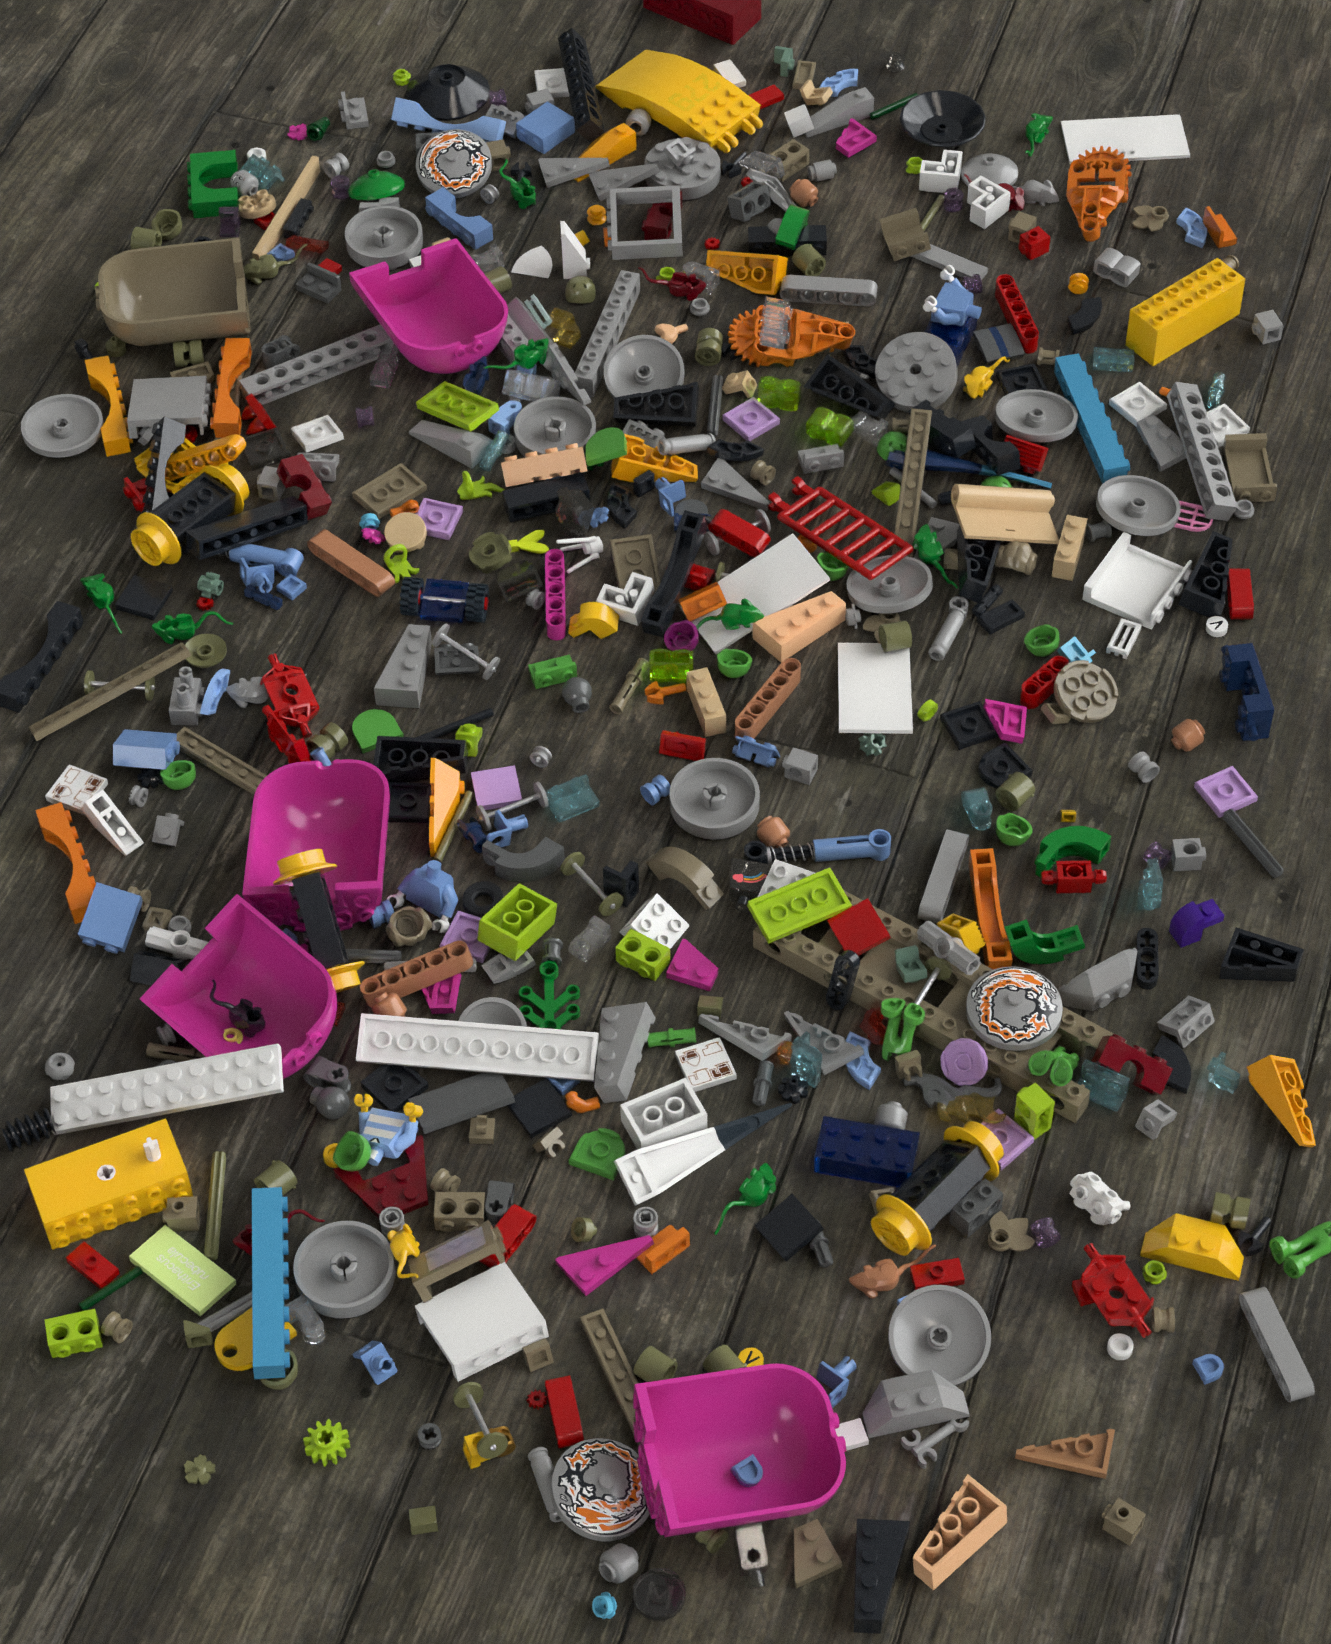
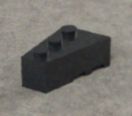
(947, 434)
(1260, 958)

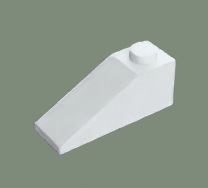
(573, 254)
(111, 823)

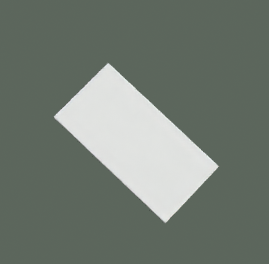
(1134, 136)
(770, 583)
(874, 689)

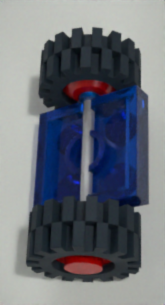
(444, 600)

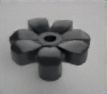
(150, 777)
(793, 1089)

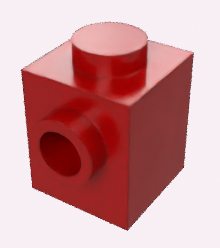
(1034, 243)

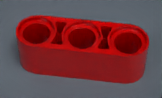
(739, 533)
(1240, 594)
(1041, 683)
(514, 1228)
(564, 1411)

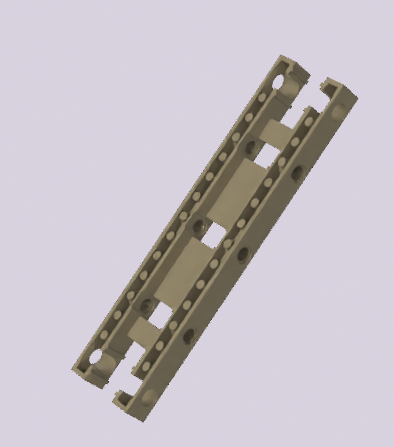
(879, 981)

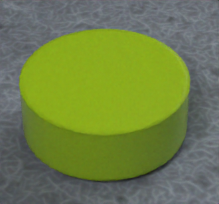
(927, 710)

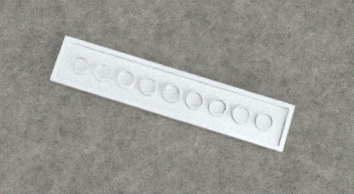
(477, 1047)
(167, 1089)

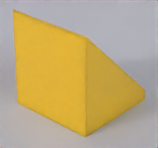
(582, 237)
(1068, 815)

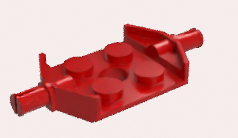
(295, 709)
(294, 749)
(1109, 1274)

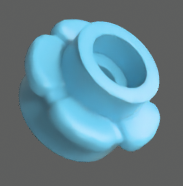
(369, 521)
(604, 1606)

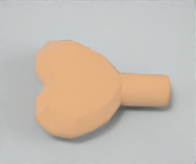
(670, 332)

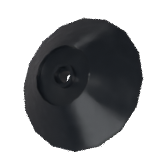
(449, 91)
(942, 118)

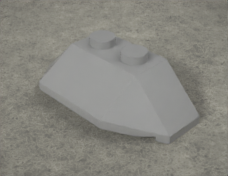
(1101, 982)
(913, 1403)

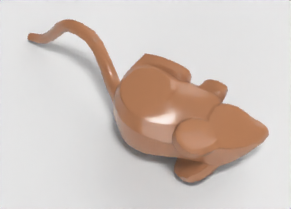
(882, 1276)

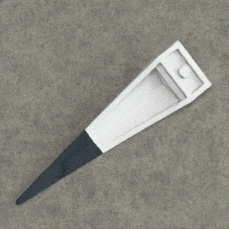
(661, 1165)

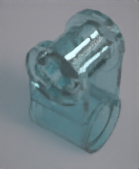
(977, 807)

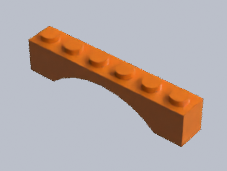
(235, 361)
(56, 830)
(986, 898)

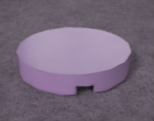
(964, 1062)

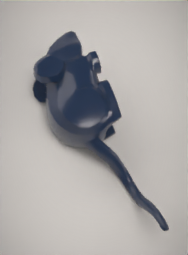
(477, 376)

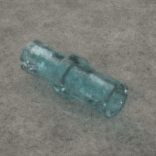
(1216, 390)
(494, 450)

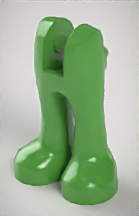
(912, 1016)
(1062, 1063)
(1285, 1251)

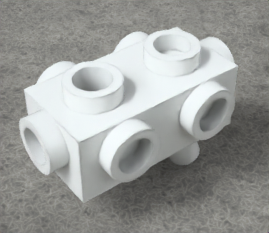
(1097, 1199)

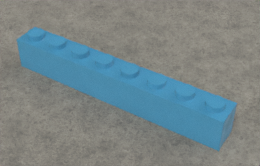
(1091, 420)
(268, 1283)

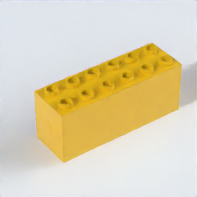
(1185, 311)

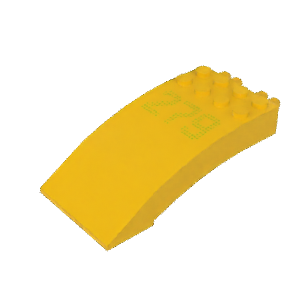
(684, 98)

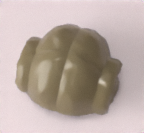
(1017, 557)
(408, 926)

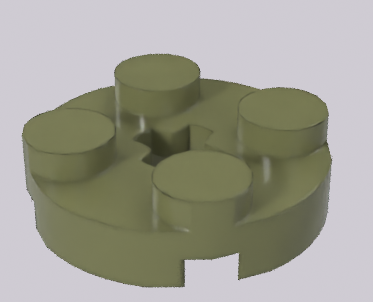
(495, 560)

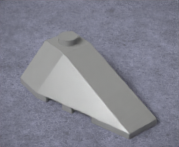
(853, 105)
(456, 443)

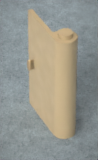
(1004, 513)

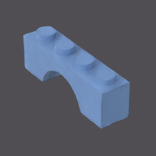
(472, 230)

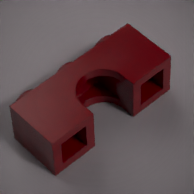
(659, 221)
(298, 472)
(1150, 1072)

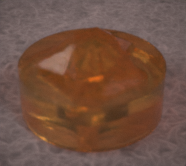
(784, 1052)

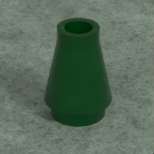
(317, 129)

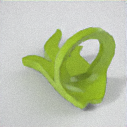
(477, 489)
(399, 565)

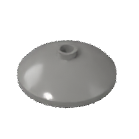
(992, 167)
(493, 1011)

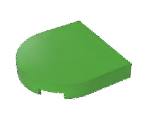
(605, 446)
(373, 724)
(597, 1152)

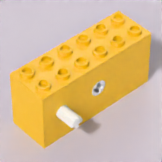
(108, 1183)

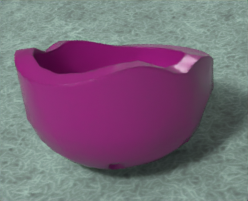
(683, 640)

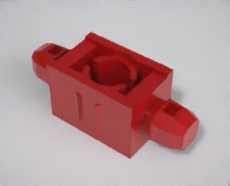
(1073, 876)

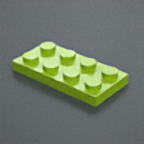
(457, 406)
(799, 905)

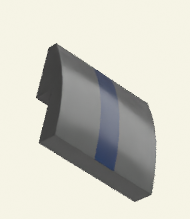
(998, 342)

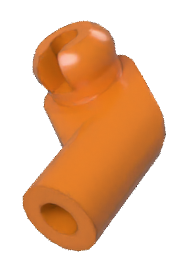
(409, 506)
(580, 1105)

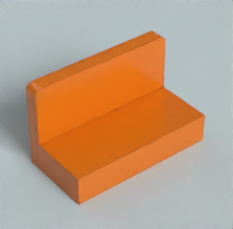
(1218, 229)
(702, 601)
(666, 1246)

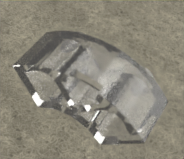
(775, 323)
(529, 386)

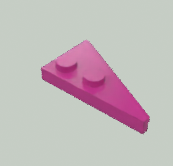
(595, 1266)

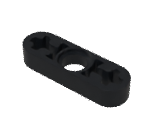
(1142, 966)
(850, 974)

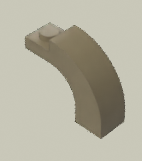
(689, 870)

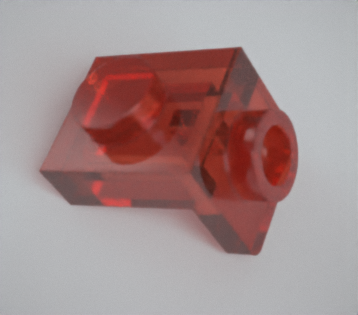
(873, 1027)

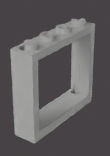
(644, 248)

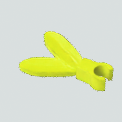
(529, 543)

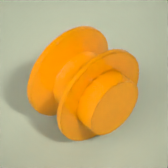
(596, 215)
(1078, 283)

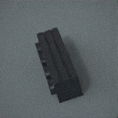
(298, 218)

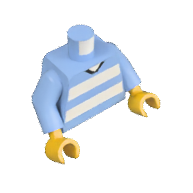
(387, 1130)

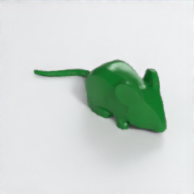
(1036, 130)
(521, 190)
(527, 355)
(930, 550)
(101, 593)
(735, 615)
(181, 627)
(753, 1190)

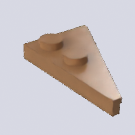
(1081, 1454)

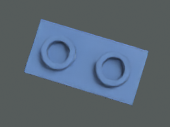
(764, 752)

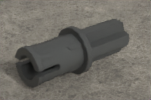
(762, 1083)
(821, 1249)

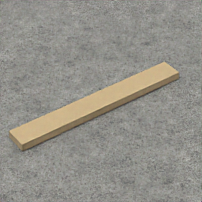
(297, 192)

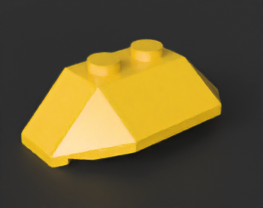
(1194, 1245)

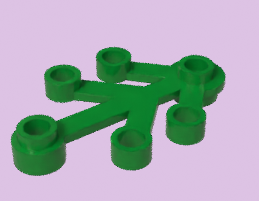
(550, 1005)

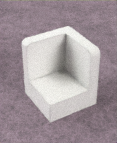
(799, 120)

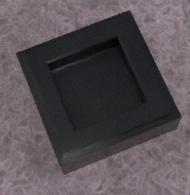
(643, 483)

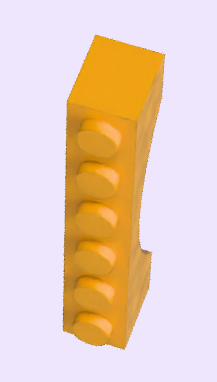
(113, 431)

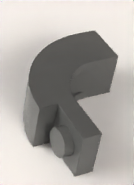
(524, 866)

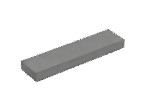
(941, 258)

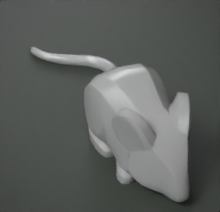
(1038, 192)
(248, 691)

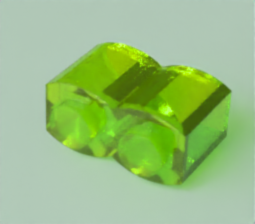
(779, 393)
(829, 426)
(670, 665)

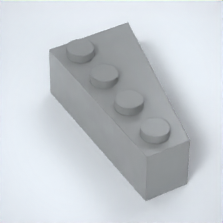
(406, 670)
(619, 1048)

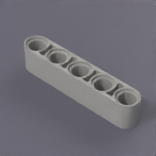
(828, 290)
(529, 326)
(943, 876)
(1276, 1344)

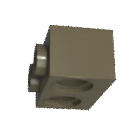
(793, 157)
(460, 1206)

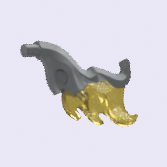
(960, 1101)

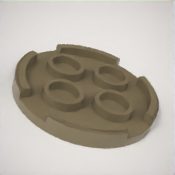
(1085, 691)

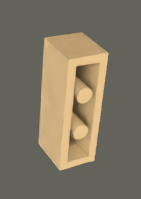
(1069, 547)
(706, 702)

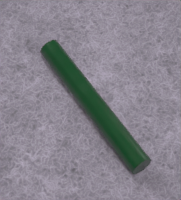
(891, 107)
(110, 1288)

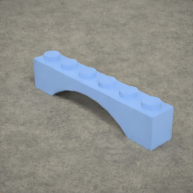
(412, 113)

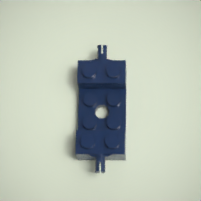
(1244, 672)

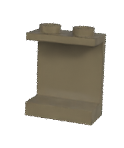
(904, 234)

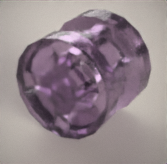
(497, 98)
(340, 187)
(953, 200)
(972, 284)
(364, 416)
(1156, 851)
(1045, 1232)

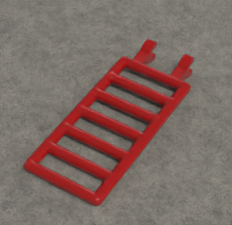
(809, 495)

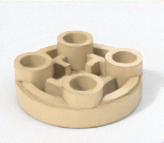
(256, 205)
(406, 530)

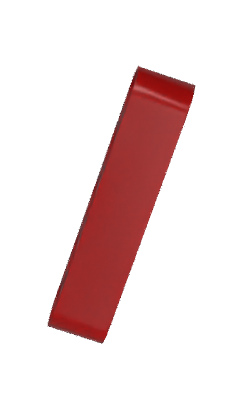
(1016, 312)

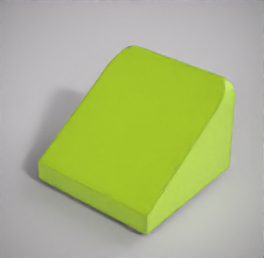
(887, 492)

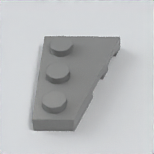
(1162, 442)

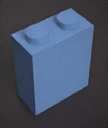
(545, 127)
(145, 749)
(110, 918)

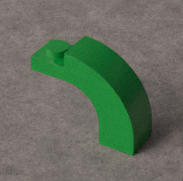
(791, 226)
(1072, 841)
(1043, 948)

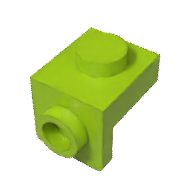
(472, 736)

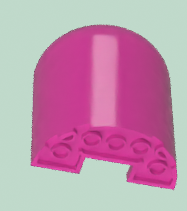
(438, 311)
(327, 809)
(254, 963)
(710, 1422)

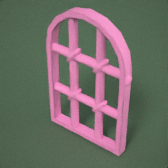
(1192, 521)

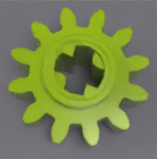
(316, 1441)

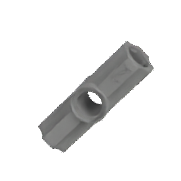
(948, 947)

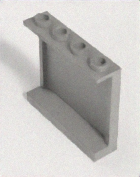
(173, 397)

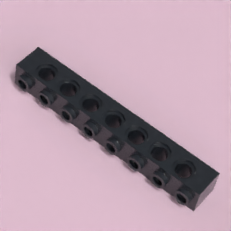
(581, 85)

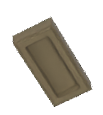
(804, 71)

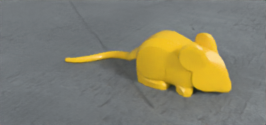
(980, 379)
(402, 1245)

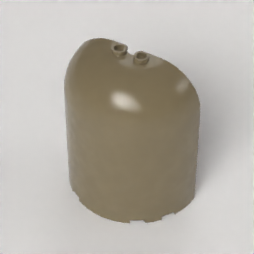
(175, 293)

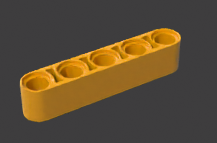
(210, 453)

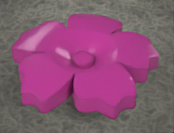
(298, 132)
(373, 535)

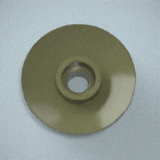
(206, 650)

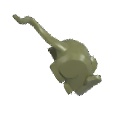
(266, 267)

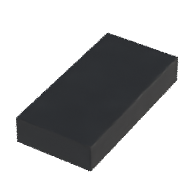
(1001, 617)

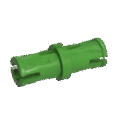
(671, 1037)

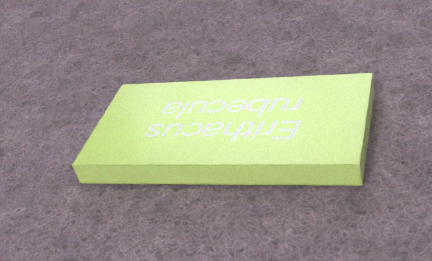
(182, 1270)

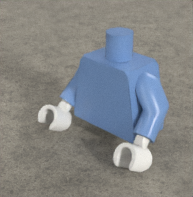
(952, 303)
(430, 890)

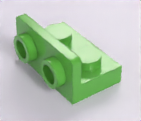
(552, 671)

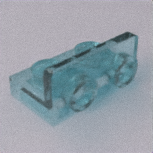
(263, 171)
(1113, 359)
(572, 798)
(1150, 887)
(806, 1060)
(1105, 1085)

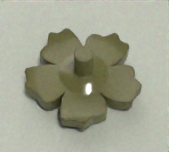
(199, 1470)

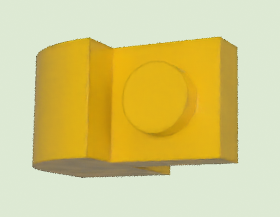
(594, 617)

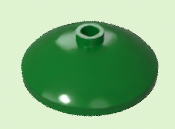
(376, 185)

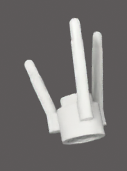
(590, 545)

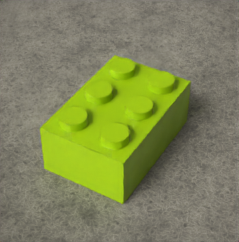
(517, 922)

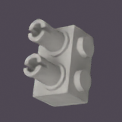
(186, 698)

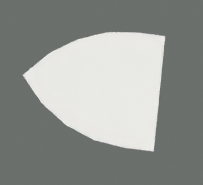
(534, 263)

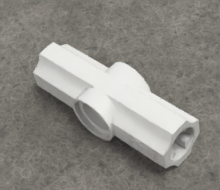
(177, 942)

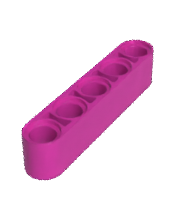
(555, 594)

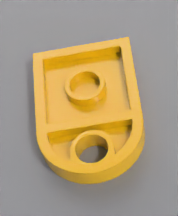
(239, 1336)

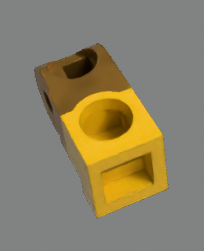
(471, 1441)

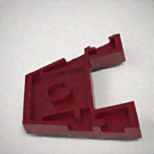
(400, 1187)

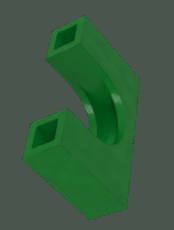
(207, 167)

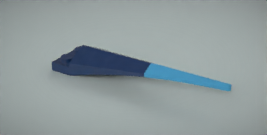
(941, 462)

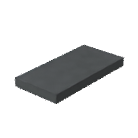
(462, 1100)

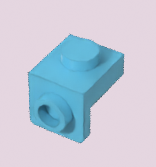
(1075, 651)

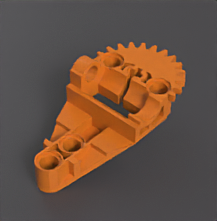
(1097, 198)
(807, 331)

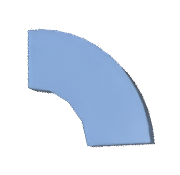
(841, 80)
(1194, 227)
(214, 691)
(862, 1068)

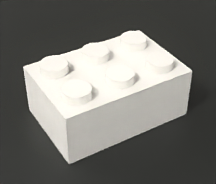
(663, 1114)

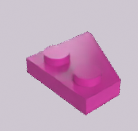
(854, 139)
(1007, 720)
(692, 967)
(443, 995)

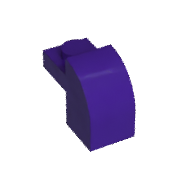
(1191, 920)

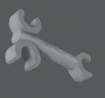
(923, 1448)

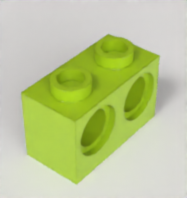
(643, 951)
(1034, 1110)
(72, 1328)

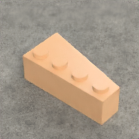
(544, 466)
(799, 625)
(960, 1532)

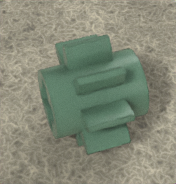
(210, 585)
(872, 743)

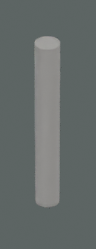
(924, 496)

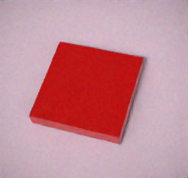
(859, 928)

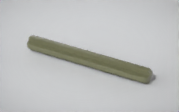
(215, 1205)

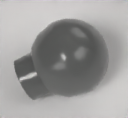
(577, 694)
(330, 1101)

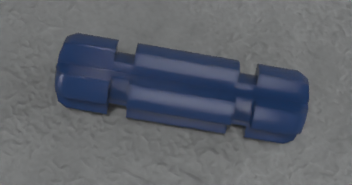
(264, 598)

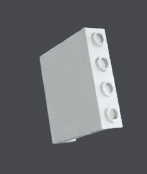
(1135, 583)
(482, 1320)

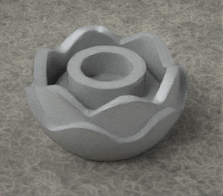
(59, 1072)

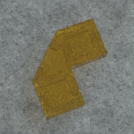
(569, 331)

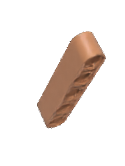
(351, 563)
(768, 699)
(419, 972)

